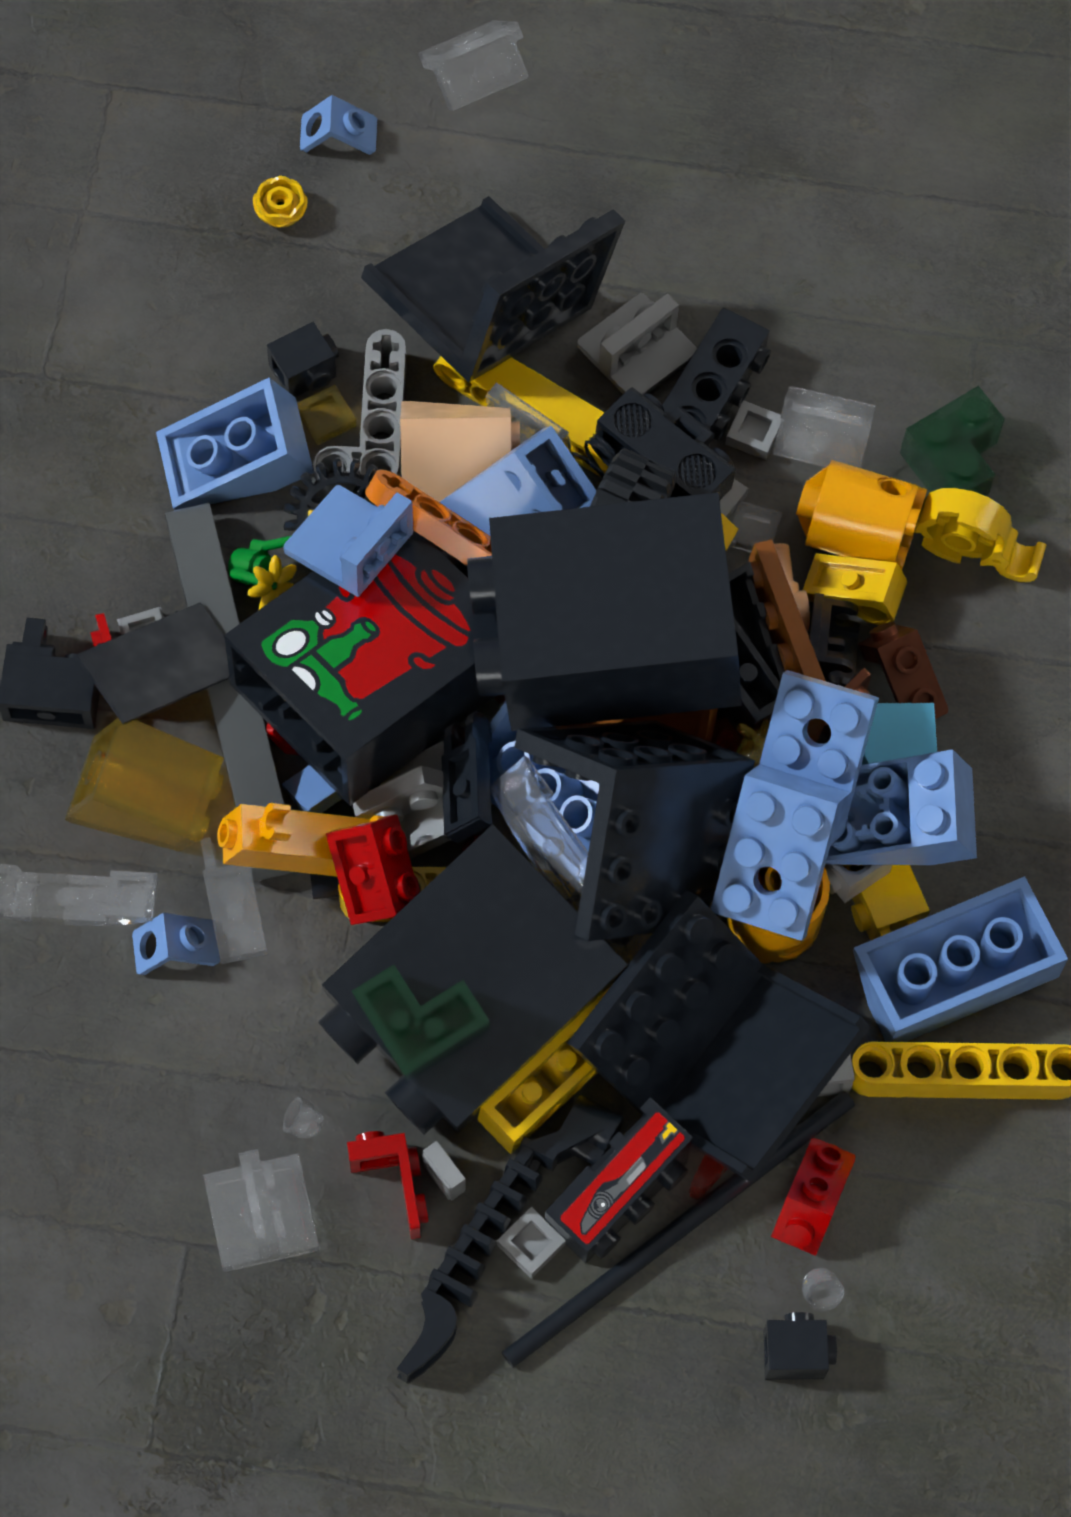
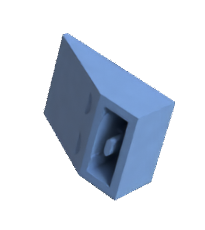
(527, 480)
(910, 813)

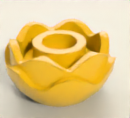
(280, 190)

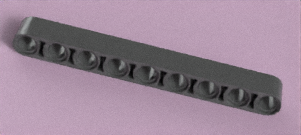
(237, 722)

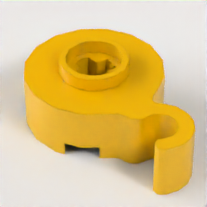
(976, 526)

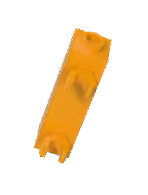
(281, 838)

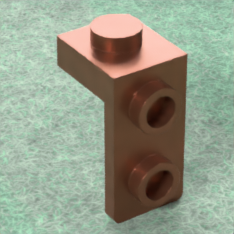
(904, 665)

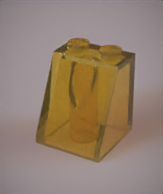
(146, 786)

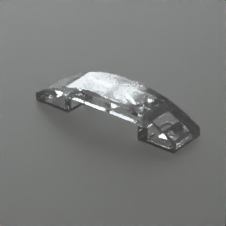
(541, 829)
(77, 898)

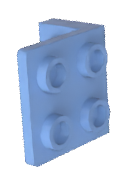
(351, 538)

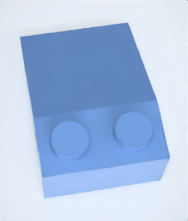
(235, 447)

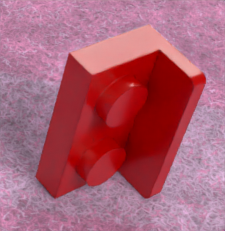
(373, 869)

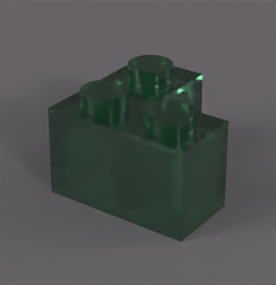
(949, 442)
(417, 1033)

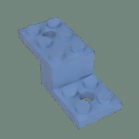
(794, 805)

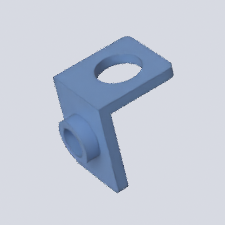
(341, 122)
(177, 939)

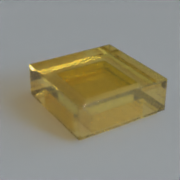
(326, 414)

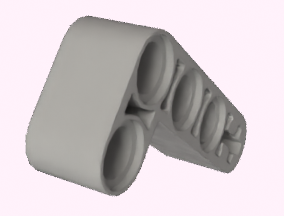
(376, 414)

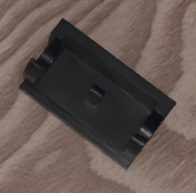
(834, 639)

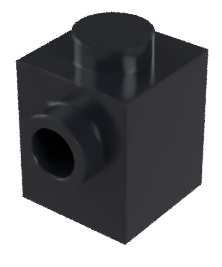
(303, 360)
(798, 1348)

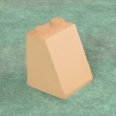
(452, 443)

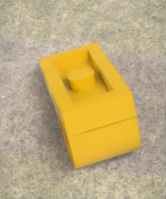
(868, 583)

